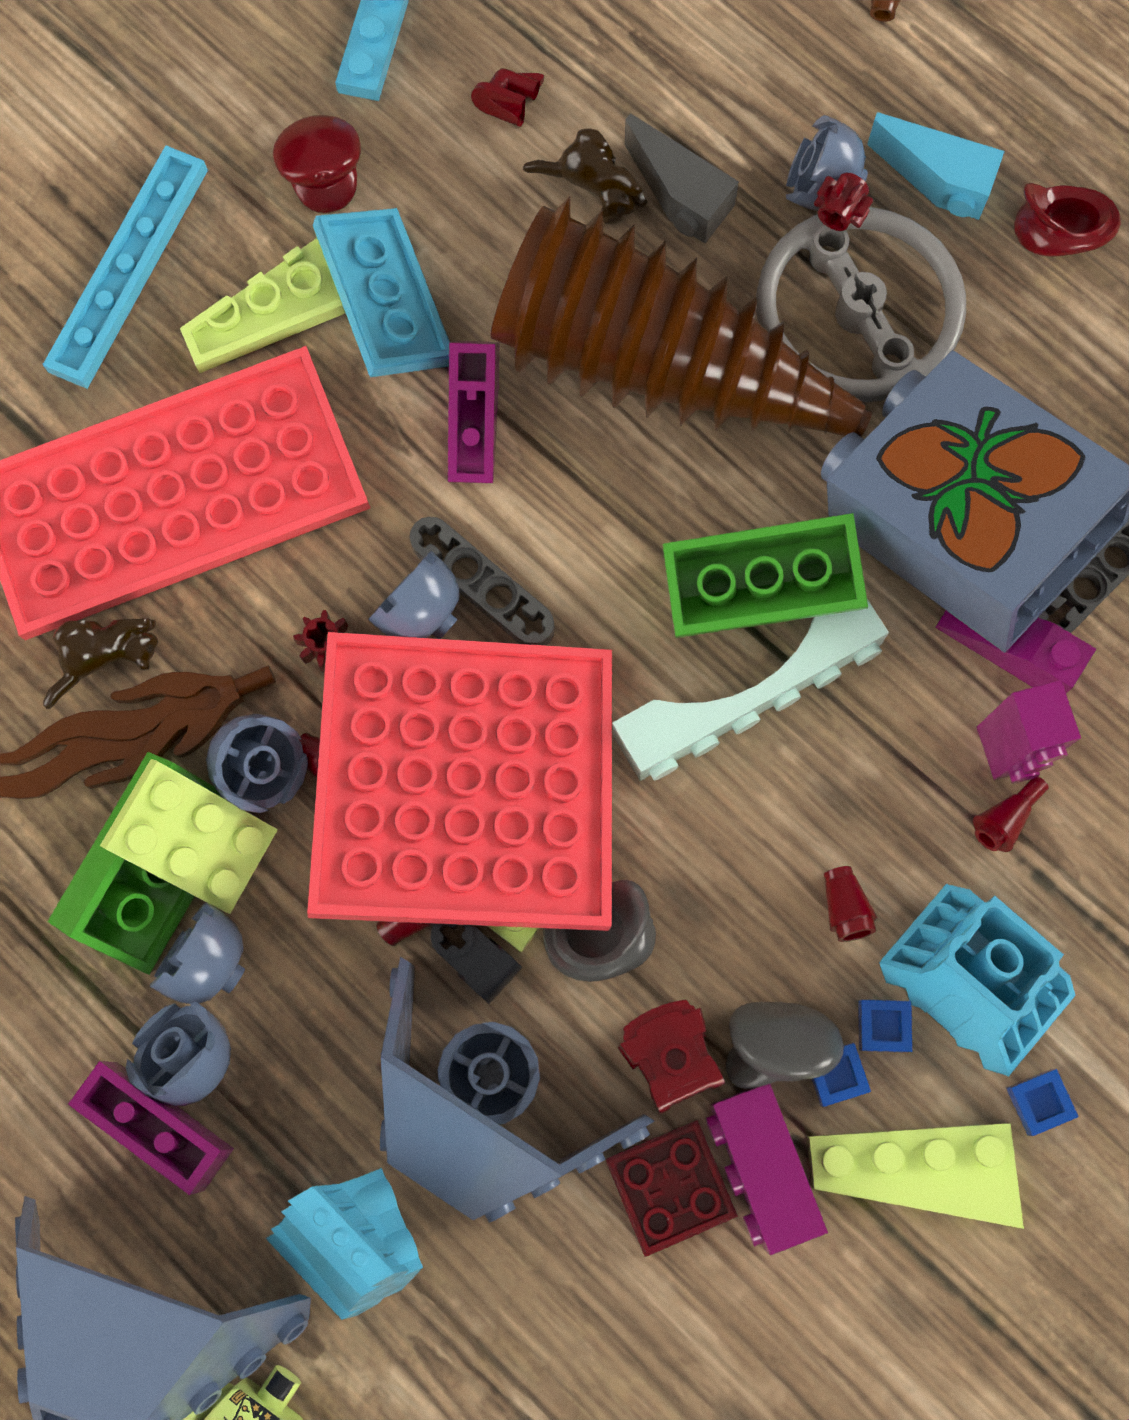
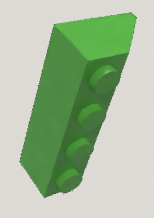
(765, 575)
(120, 904)

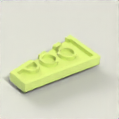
(269, 309)
(931, 1169)

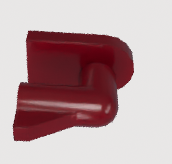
(507, 94)

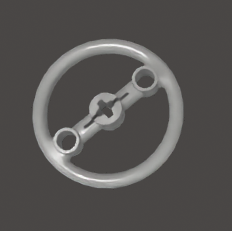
(865, 294)

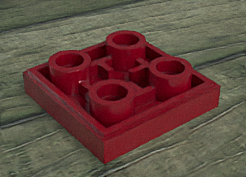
(671, 1188)

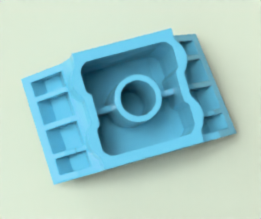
(981, 975)
(348, 1243)

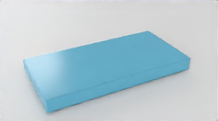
(383, 291)

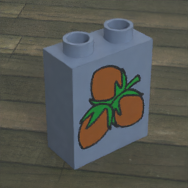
(977, 496)

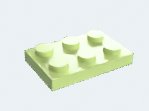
(189, 836)

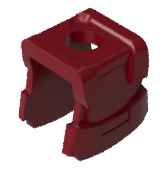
(671, 1053)

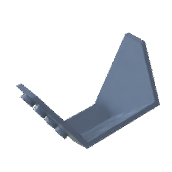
(453, 1145)
(125, 1351)

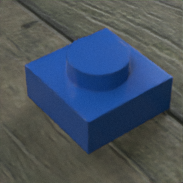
(885, 1025)
(844, 1081)
(1042, 1102)

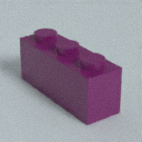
(1028, 732)
(152, 1131)
(765, 1170)

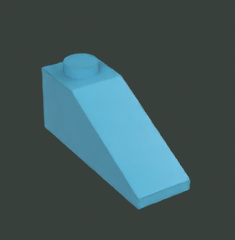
(941, 166)

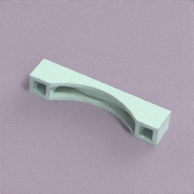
(667, 731)

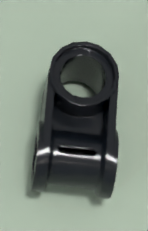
(479, 962)

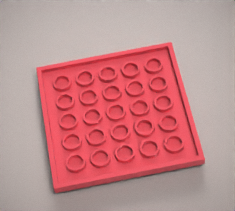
(464, 784)

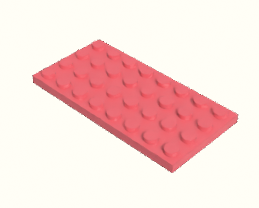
(171, 492)

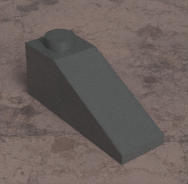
(686, 186)

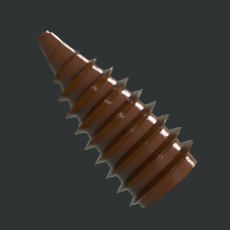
(656, 332)

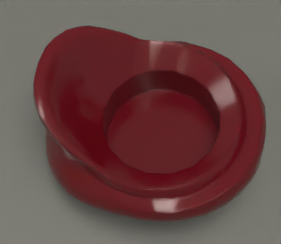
(319, 161)
(1065, 220)

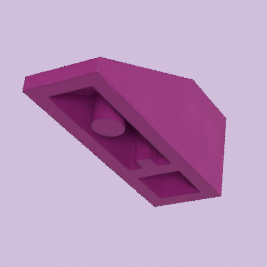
(472, 410)
(1038, 656)

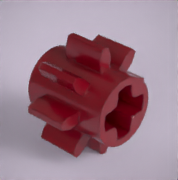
(843, 201)
(314, 632)

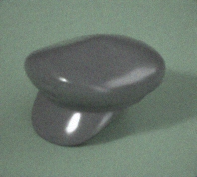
(606, 954)
(780, 1044)

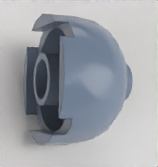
(830, 153)
(420, 602)
(256, 762)
(202, 959)
(180, 1055)
(491, 1070)

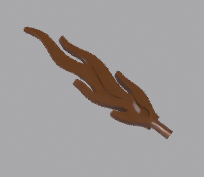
(190, 705)

